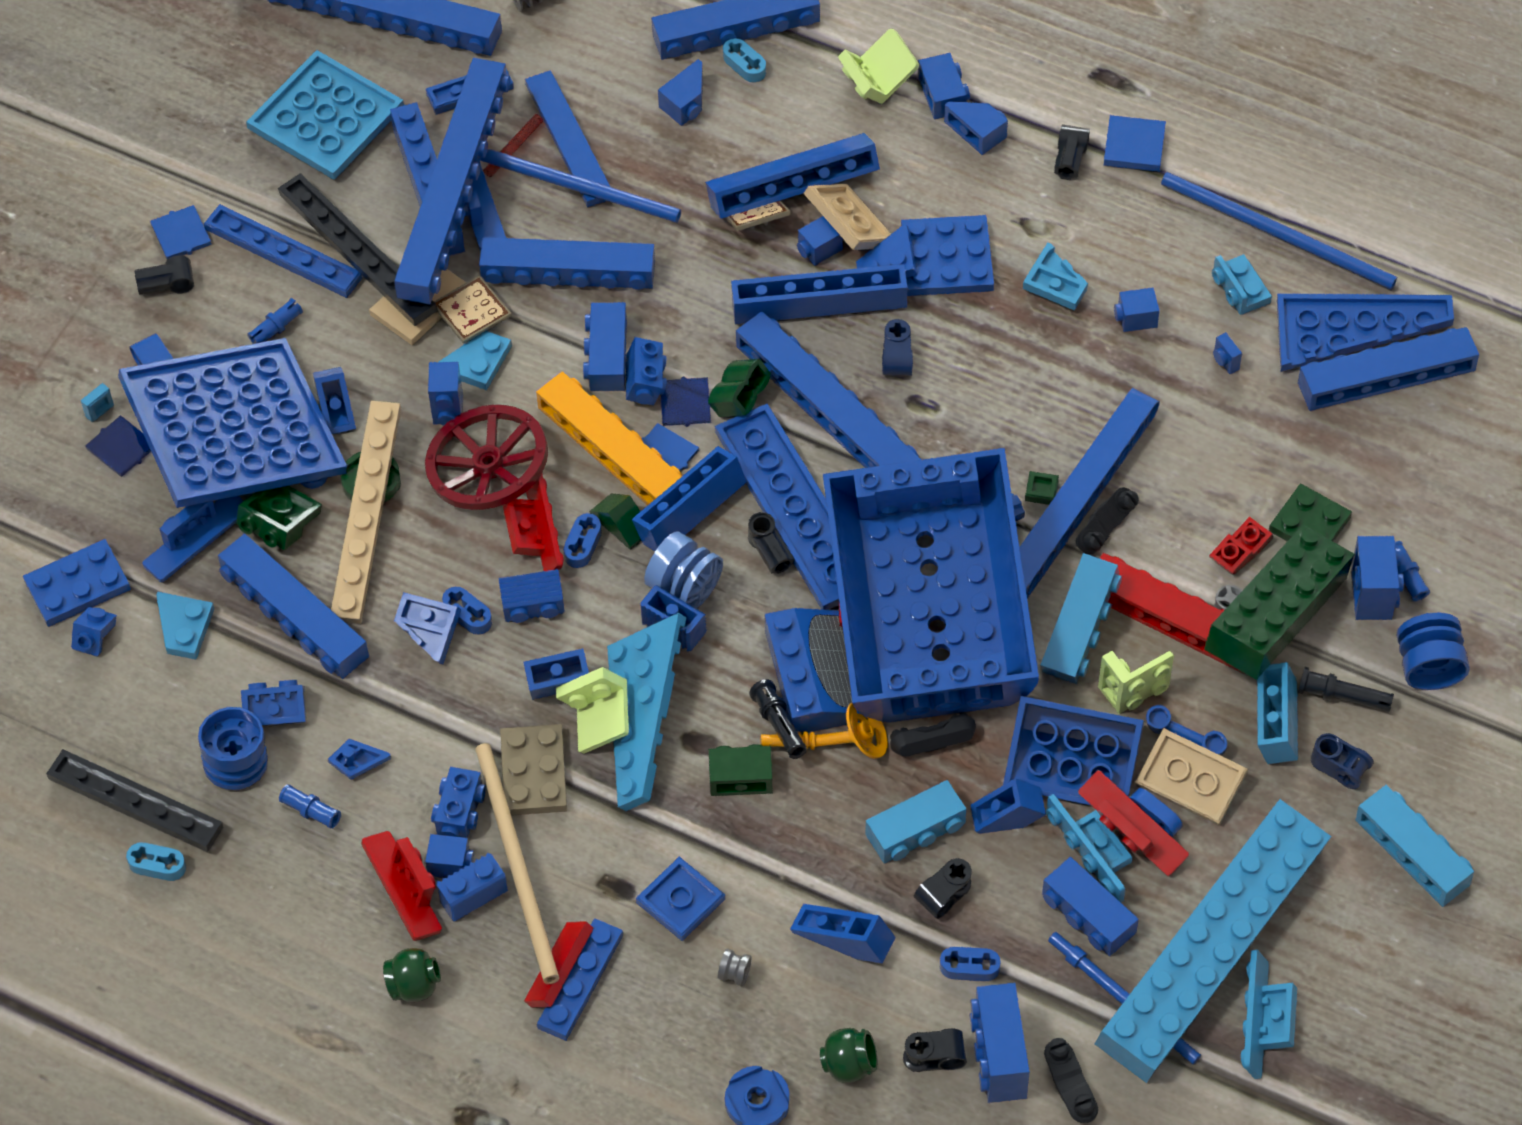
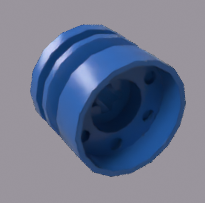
(1433, 651)
(233, 748)

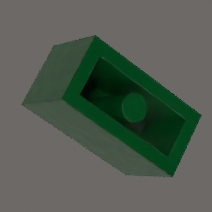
(740, 770)

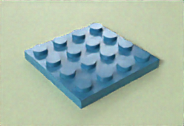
(324, 114)

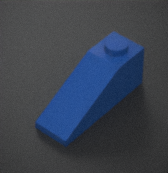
(845, 931)

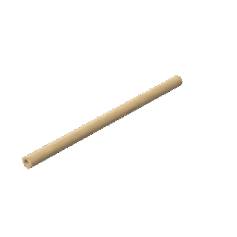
(517, 864)

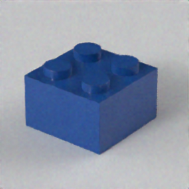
(1376, 577)

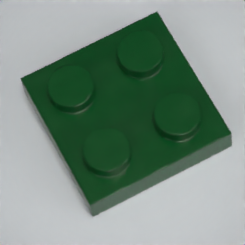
(1312, 510)

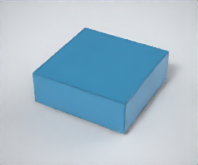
(97, 402)

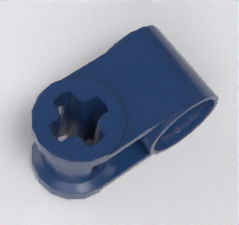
(897, 352)
(1343, 760)

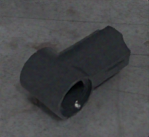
(1071, 145)
(173, 276)
(769, 544)

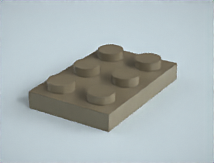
(533, 769)

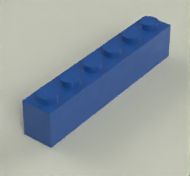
(728, 19)
(418, 154)
(792, 175)
(567, 263)
(820, 293)
(1388, 368)
(293, 606)

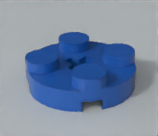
(763, 1082)

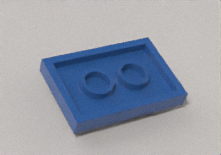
(76, 582)

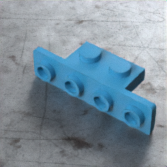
(1095, 843)
(1269, 1015)

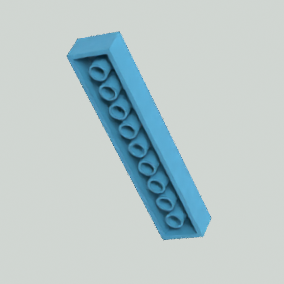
(1212, 941)

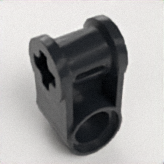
(941, 890)
(937, 1050)

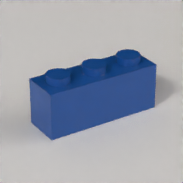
(606, 346)
(1089, 907)

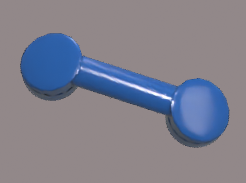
(1160, 717)

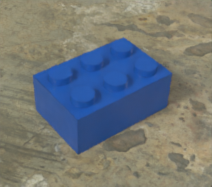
(999, 1043)

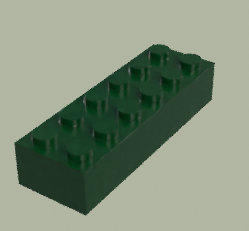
(1279, 602)

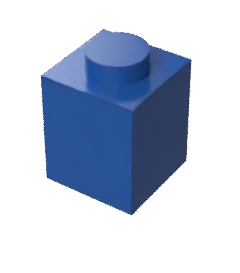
(819, 241)
(1137, 309)
(447, 855)

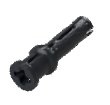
(1330, 687)
(774, 710)

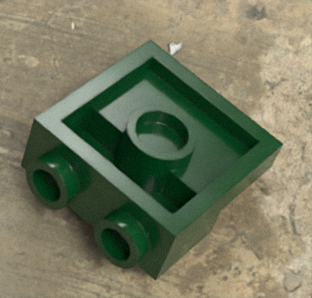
(277, 515)

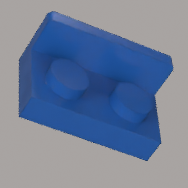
(276, 704)

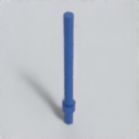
(1077, 957)

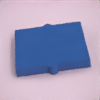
(180, 232)
(672, 447)

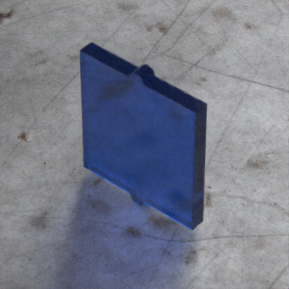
(686, 402)
(119, 446)

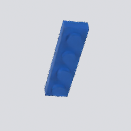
(581, 981)

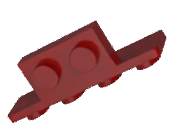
(532, 527)
(1133, 823)
(405, 881)

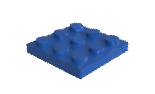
(950, 255)

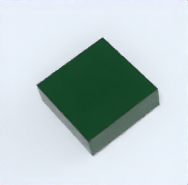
(1041, 487)

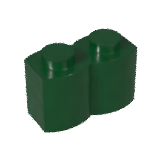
(739, 387)

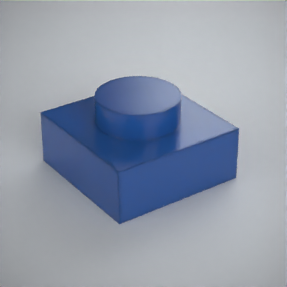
(1227, 353)

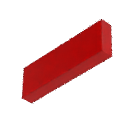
(565, 954)

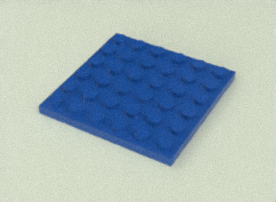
(231, 422)

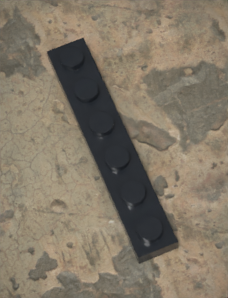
(135, 800)

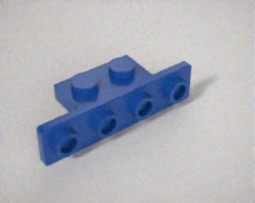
(483, 212)
(189, 534)

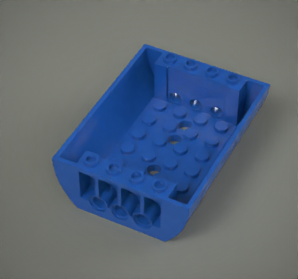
(889, 602)

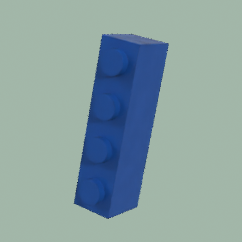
(690, 498)

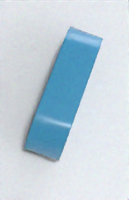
(747, 58)
(155, 863)

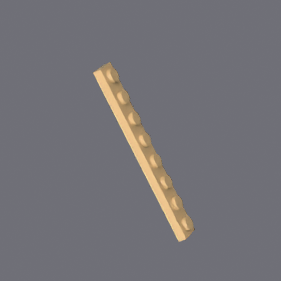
(366, 511)

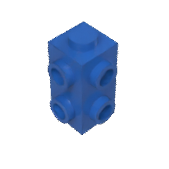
(645, 371)
(458, 803)

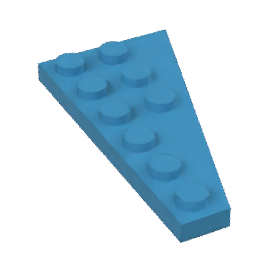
(647, 665)

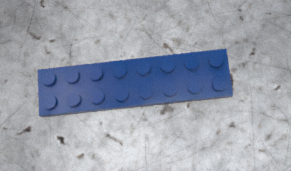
(786, 493)

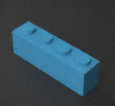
(1080, 618)
(1415, 845)

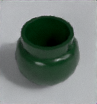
(411, 975)
(849, 1055)

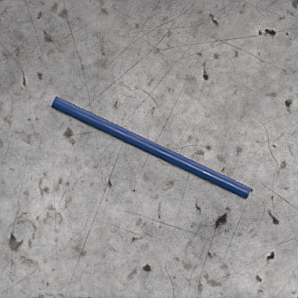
(582, 185)
(1279, 230)

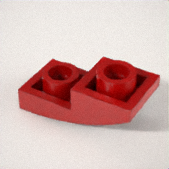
(1242, 546)

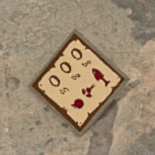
(758, 215)
(472, 309)

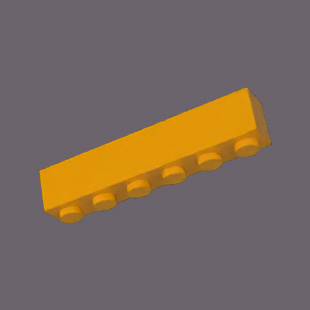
(606, 438)

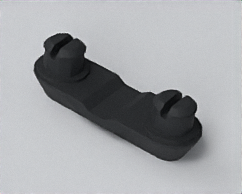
(1105, 519)
(926, 739)
(1070, 1081)

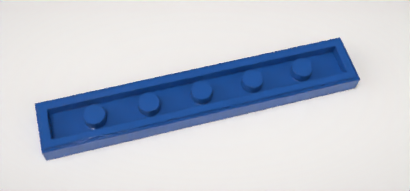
(565, 131)
(283, 251)

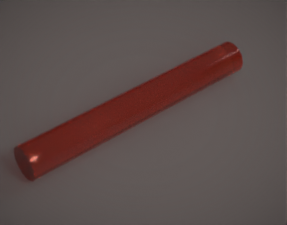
(516, 142)

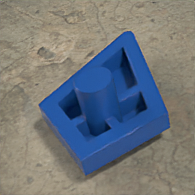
(357, 758)

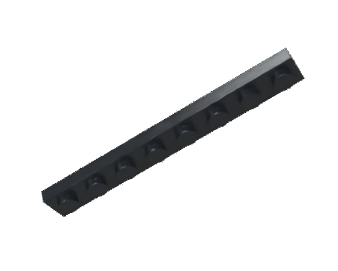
(351, 244)

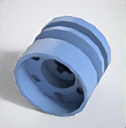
(684, 569)

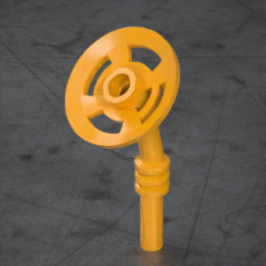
(856, 734)

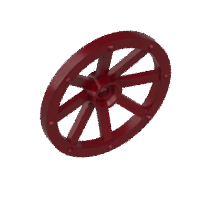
(487, 460)

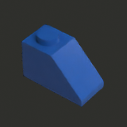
(683, 94)
(977, 124)
(334, 399)
(1008, 807)

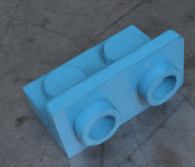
(1240, 283)

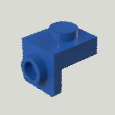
(91, 629)

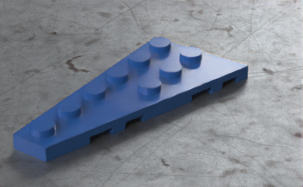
(1338, 324)

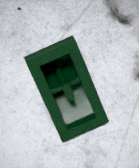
(616, 516)

